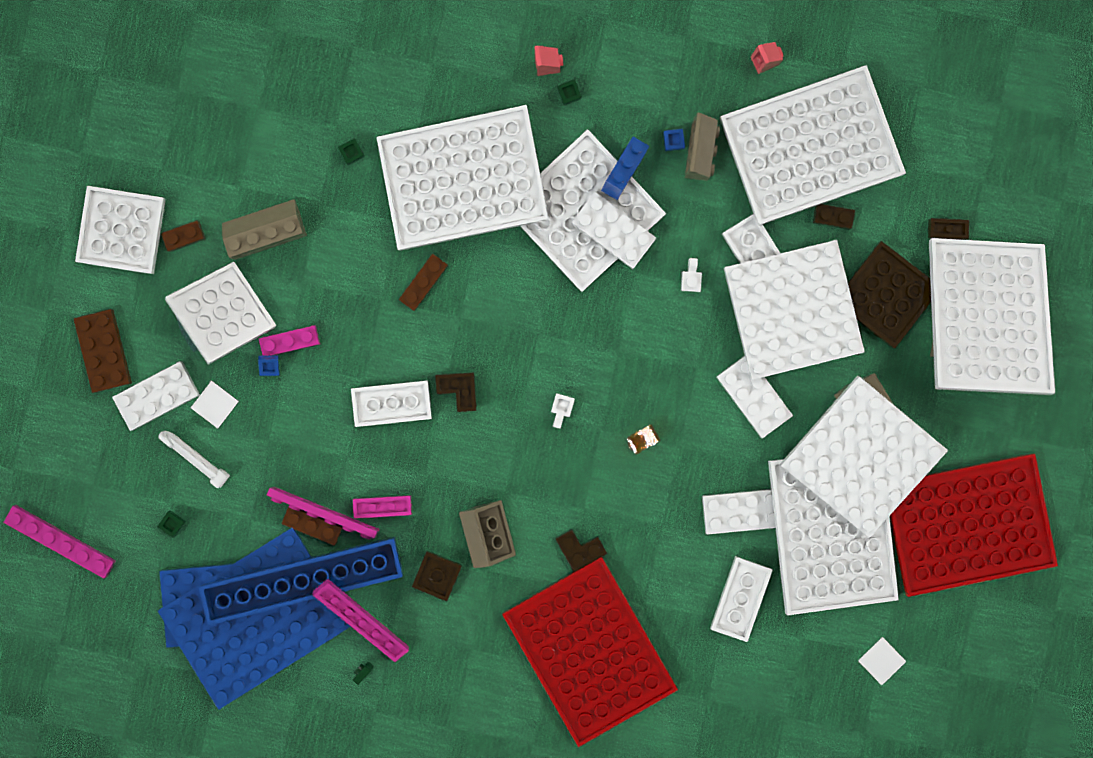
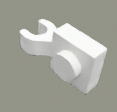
(691, 280)
(562, 407)

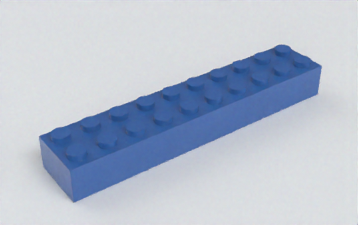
(298, 579)

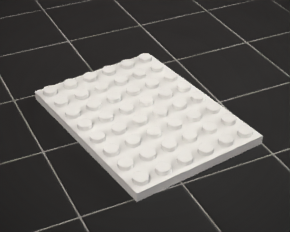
(812, 145)
(462, 178)
(990, 317)
(823, 555)

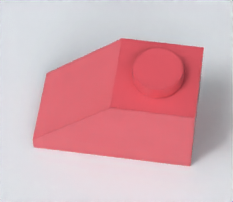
(766, 57)
(547, 60)

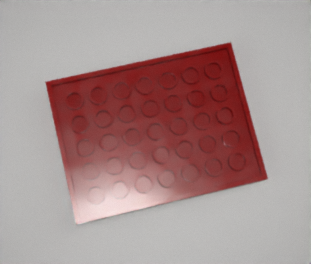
(973, 526)
(589, 651)

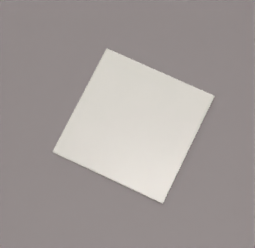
(214, 404)
(882, 661)

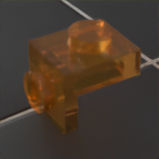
(643, 439)

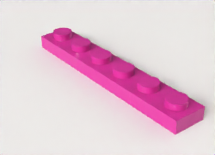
(315, 510)
(59, 541)
(360, 620)

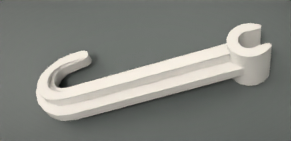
(217, 476)

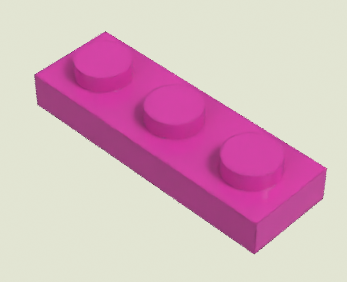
(289, 341)
(382, 506)

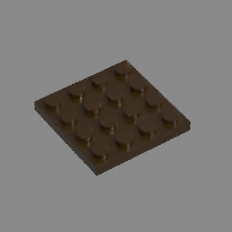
(888, 294)

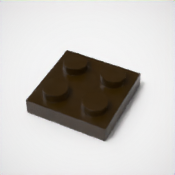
(437, 576)

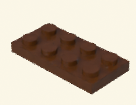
(102, 351)

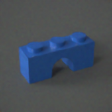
(625, 168)

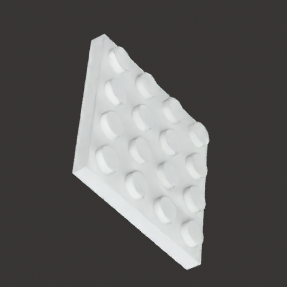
(120, 230)
(220, 312)

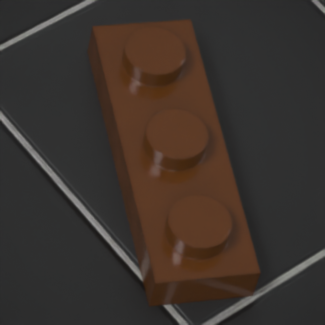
(423, 282)
(312, 526)

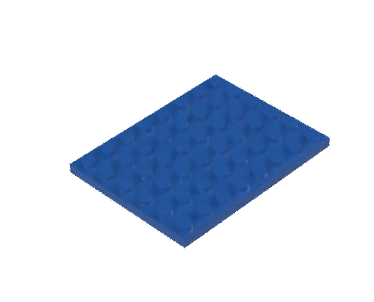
(252, 648)

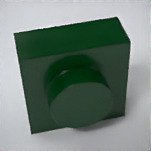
(569, 92)
(351, 151)
(171, 524)
(361, 672)

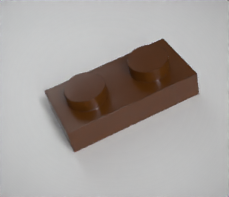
(183, 236)

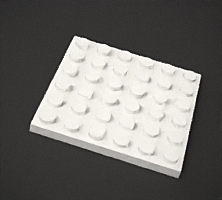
(567, 188)
(793, 309)
(863, 456)

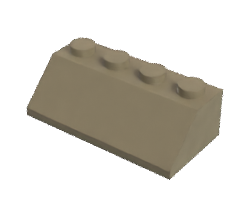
(262, 230)

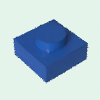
(674, 140)
(268, 365)

